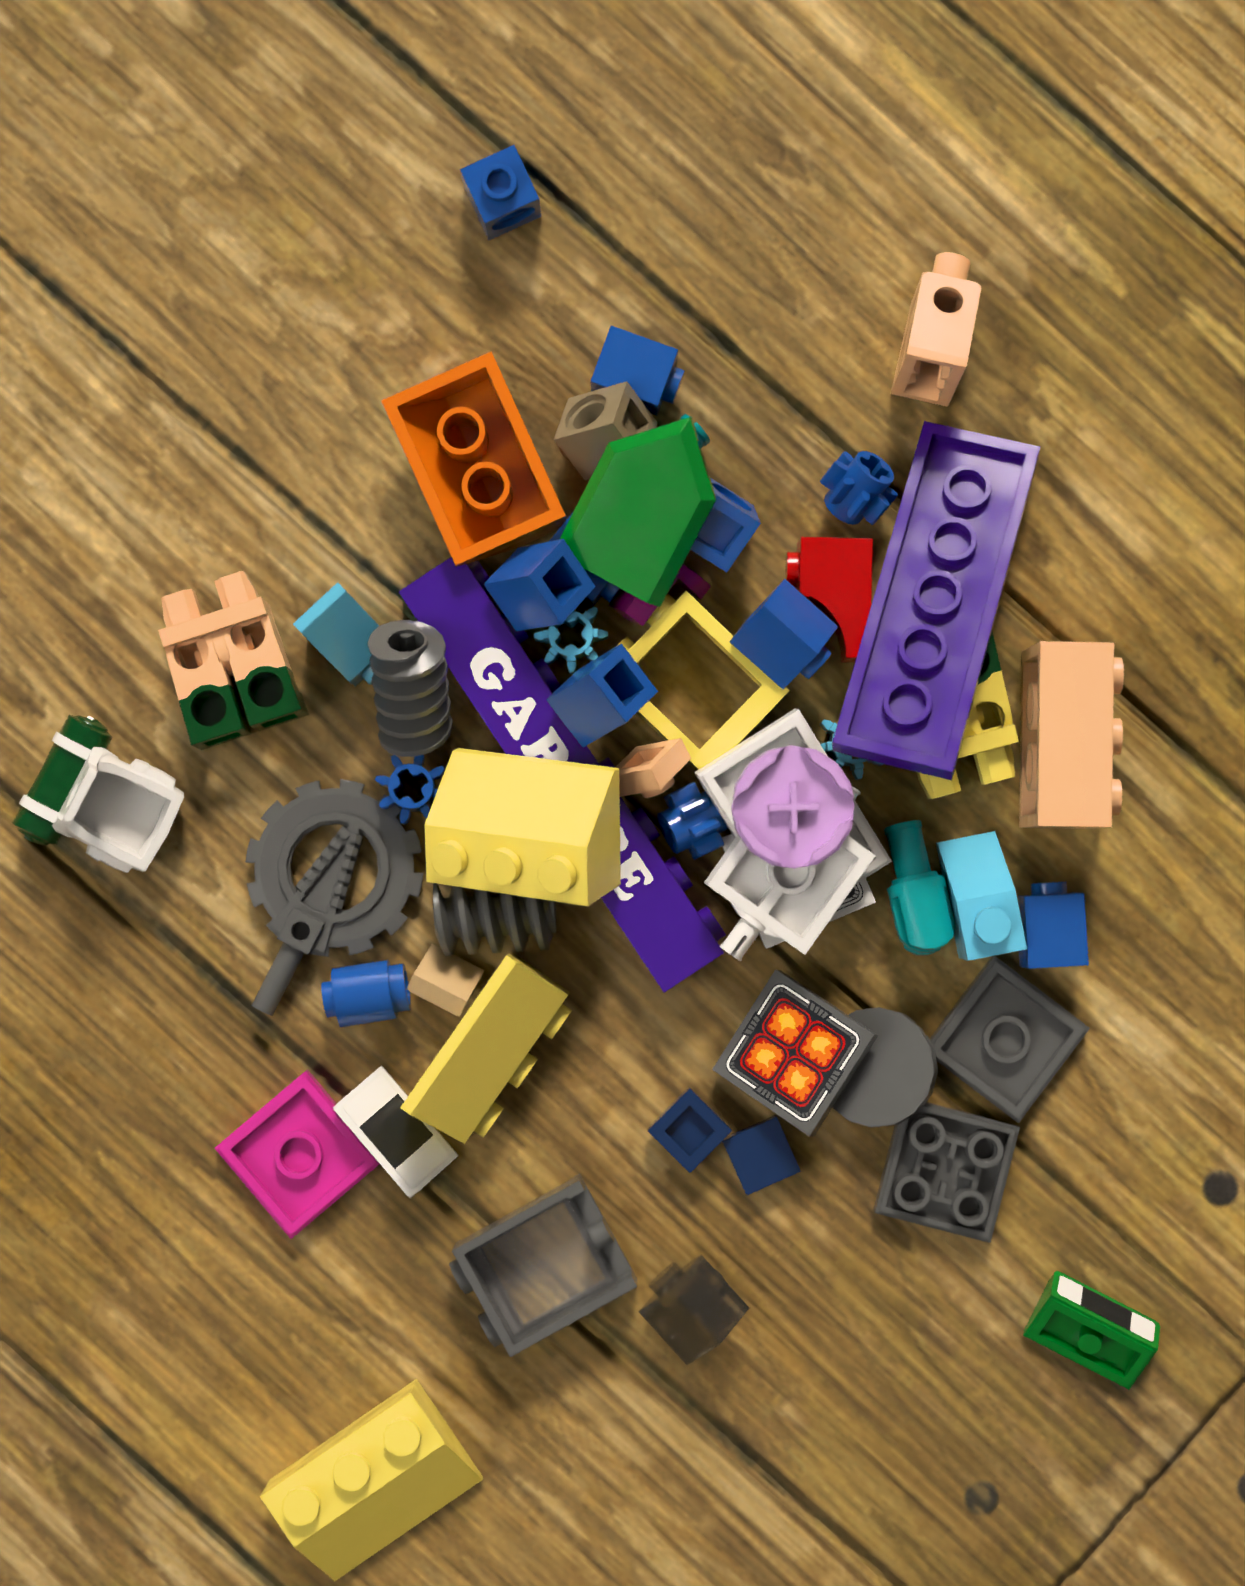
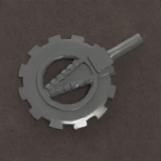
(311, 914)

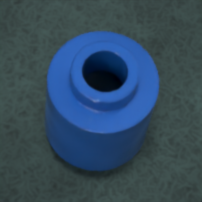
(366, 993)

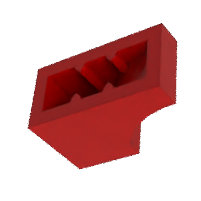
(838, 581)

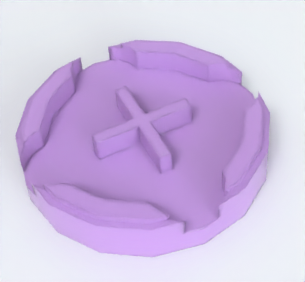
(793, 806)

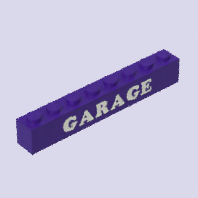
(512, 701)

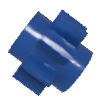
(858, 487)
(396, 785)
(691, 822)

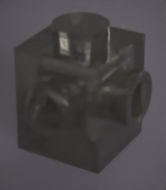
(692, 1308)

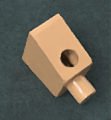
(938, 332)

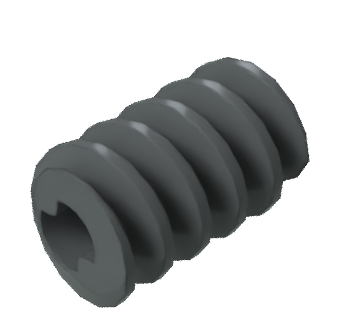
(410, 687)
(491, 918)

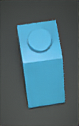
(340, 633)
(981, 897)

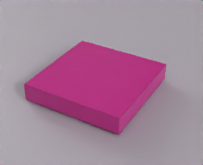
(297, 1154)

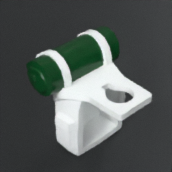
(98, 799)

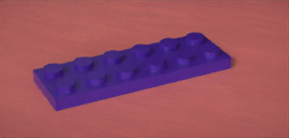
(936, 600)

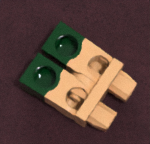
(225, 643)

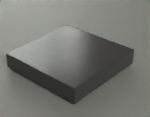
(1006, 1038)

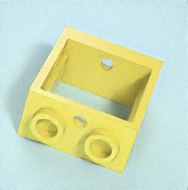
(744, 719)

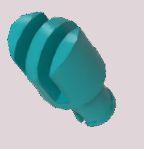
(918, 895)

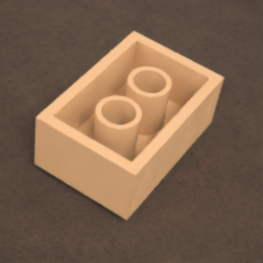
(1069, 735)

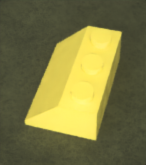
(525, 827)
(488, 1050)
(370, 1482)

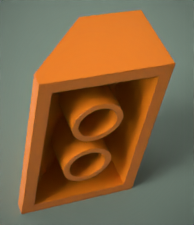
(475, 461)

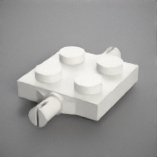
(782, 899)

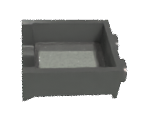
(542, 1267)

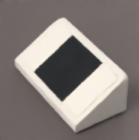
(399, 1142)

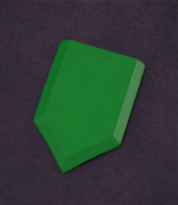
(643, 510)

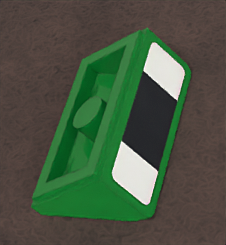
(1093, 1330)

